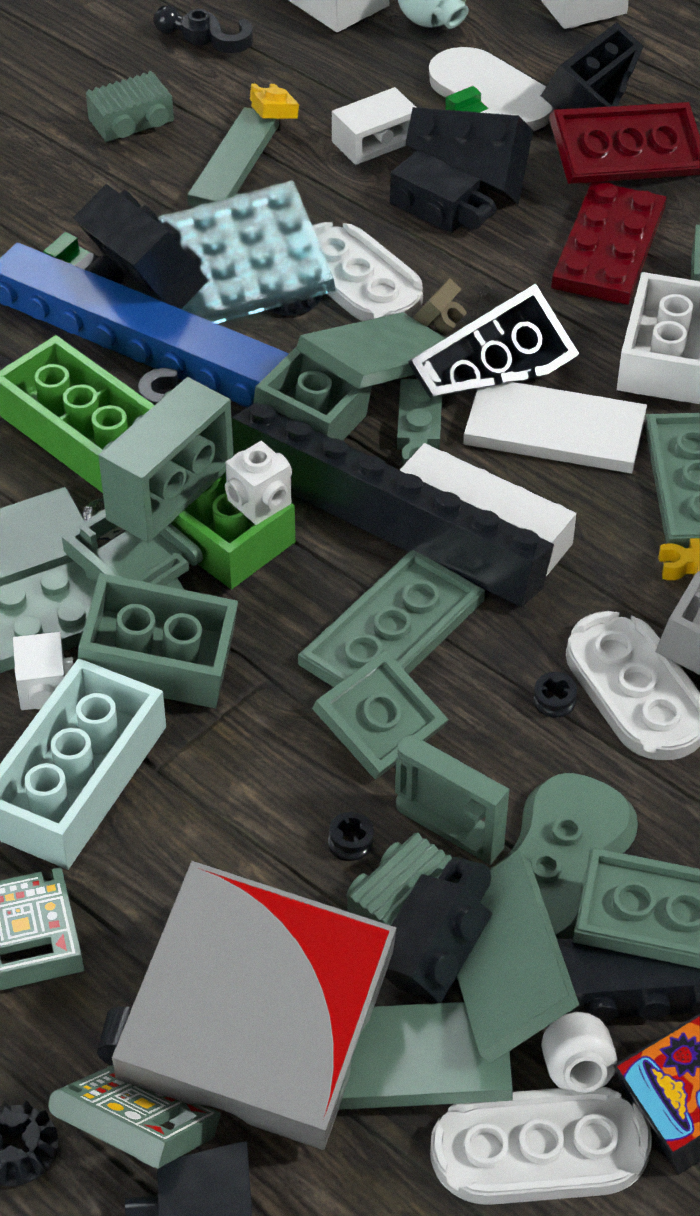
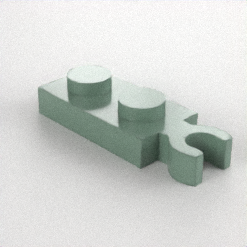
(418, 419)

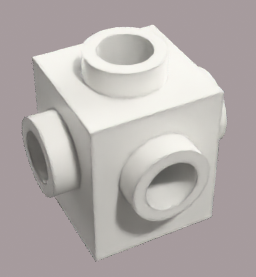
(258, 482)

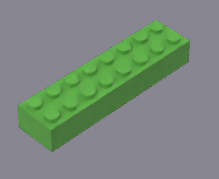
(80, 407)

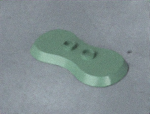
(556, 834)

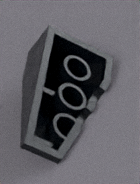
(498, 348)

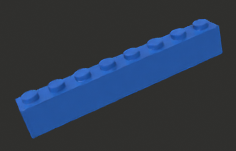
(134, 323)

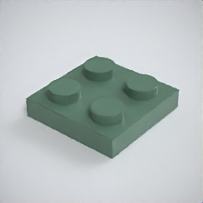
(376, 711)

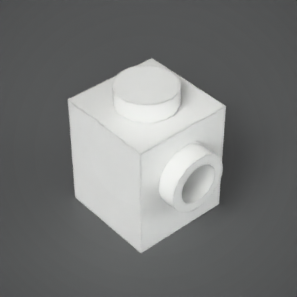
(39, 667)

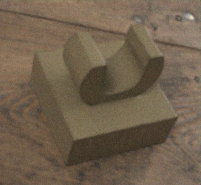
(440, 307)

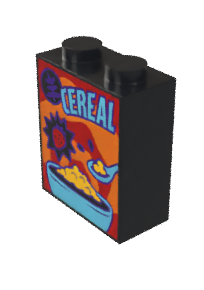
(666, 1088)

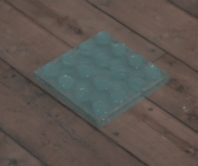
(253, 252)

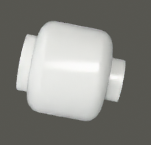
(579, 1052)

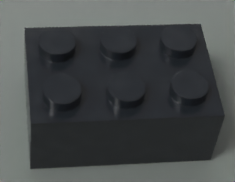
(142, 246)

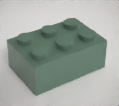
(166, 459)
(160, 637)

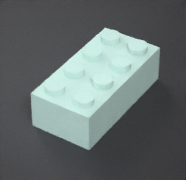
(76, 761)

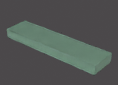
(233, 158)

